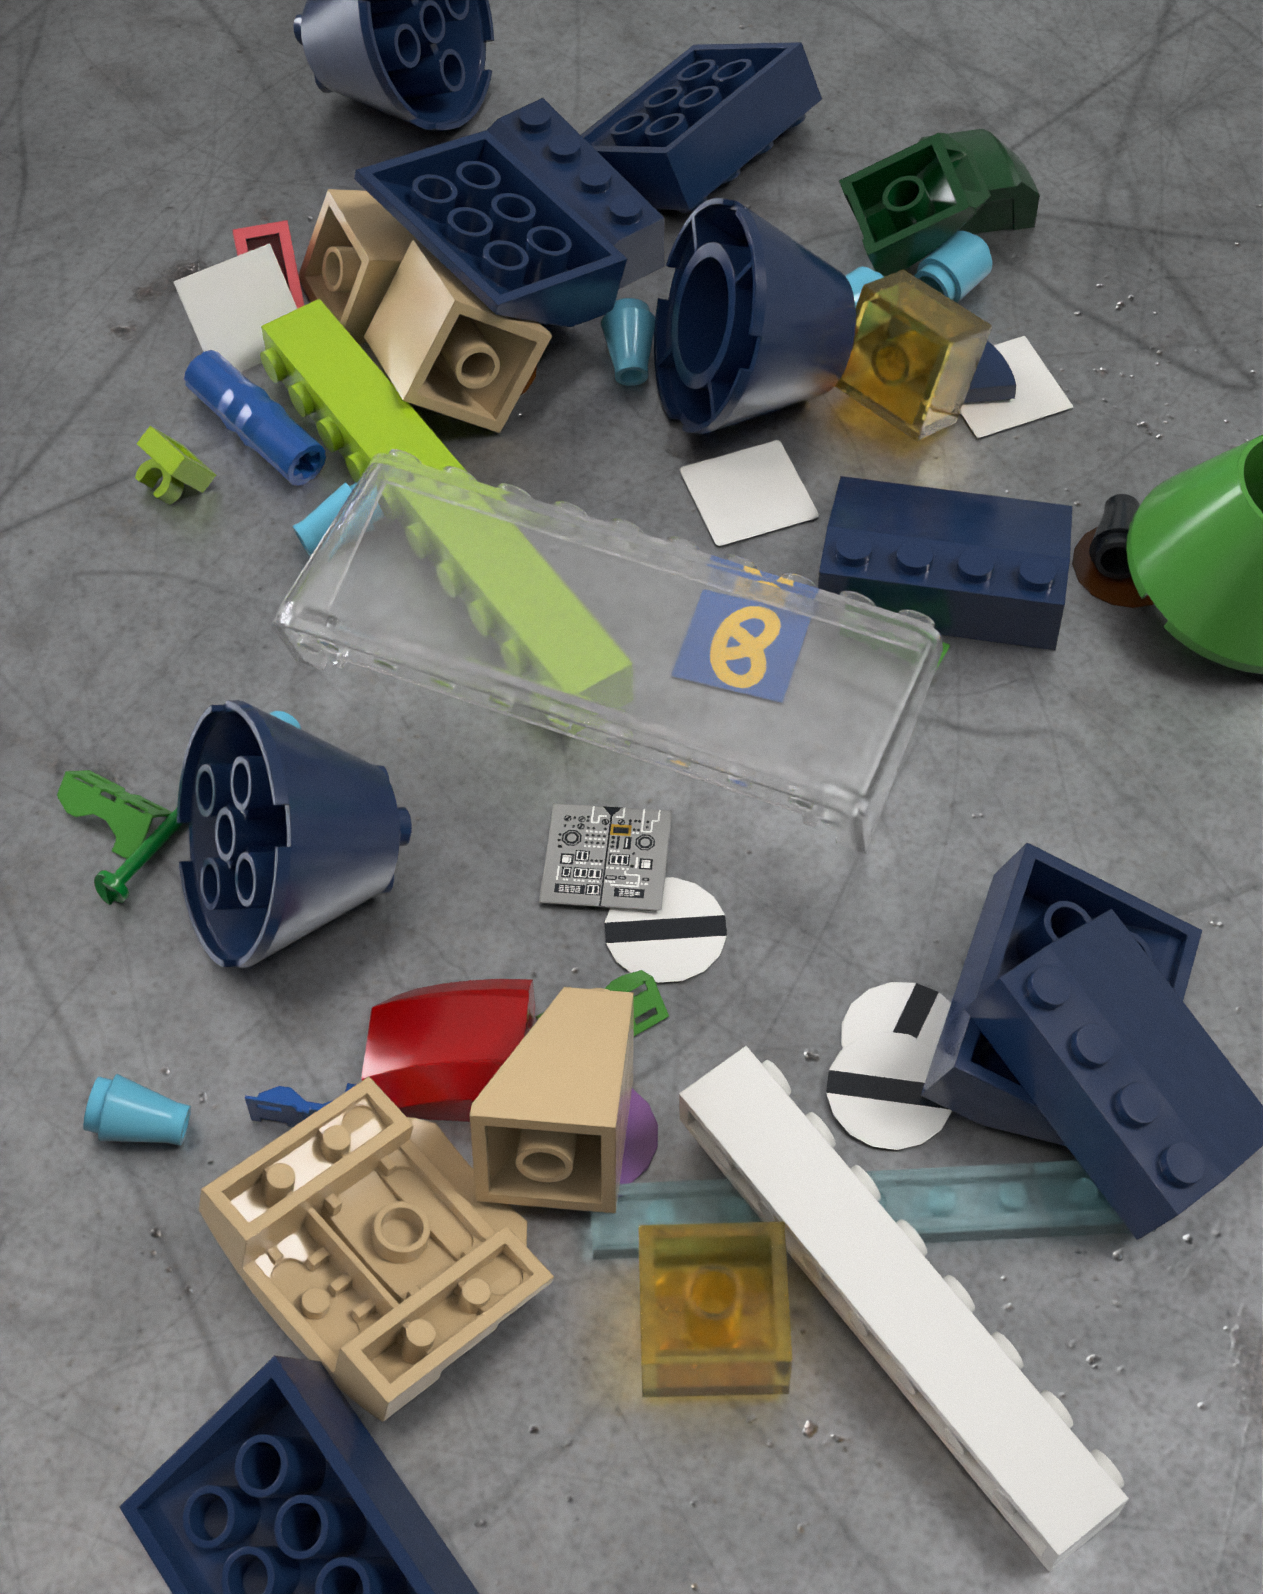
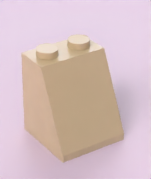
(353, 257)
(450, 347)
(559, 1108)

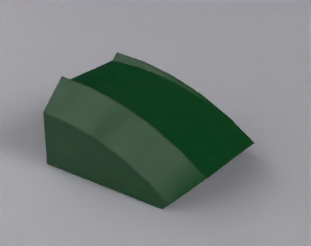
(1011, 187)
(914, 200)

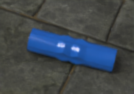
(255, 417)

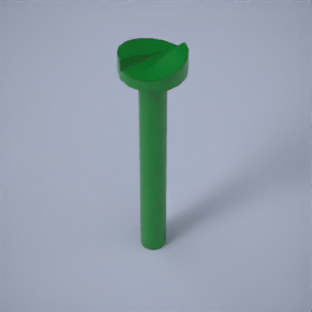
(112, 886)

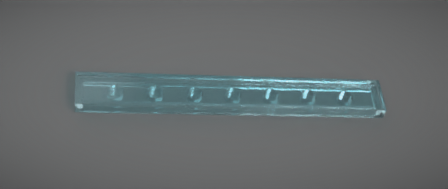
(936, 1202)

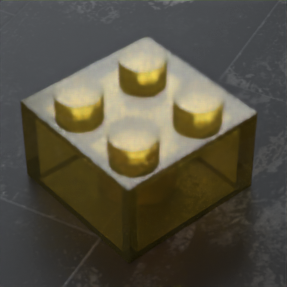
(912, 354)
(714, 1309)

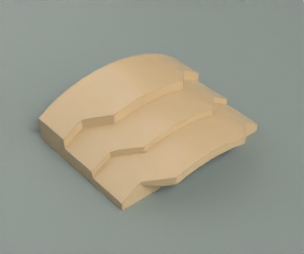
(372, 1246)

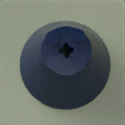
(401, 55)
(279, 832)

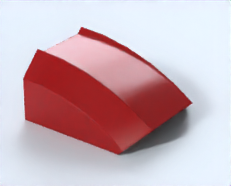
(445, 1043)

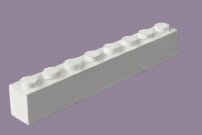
(903, 1310)

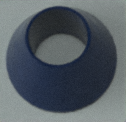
(747, 321)

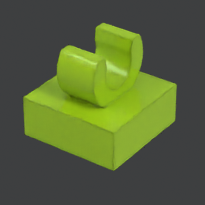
(172, 462)

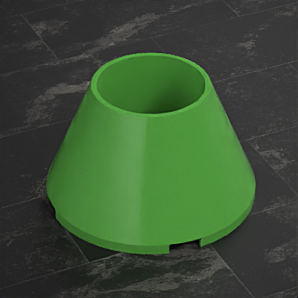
(1201, 556)

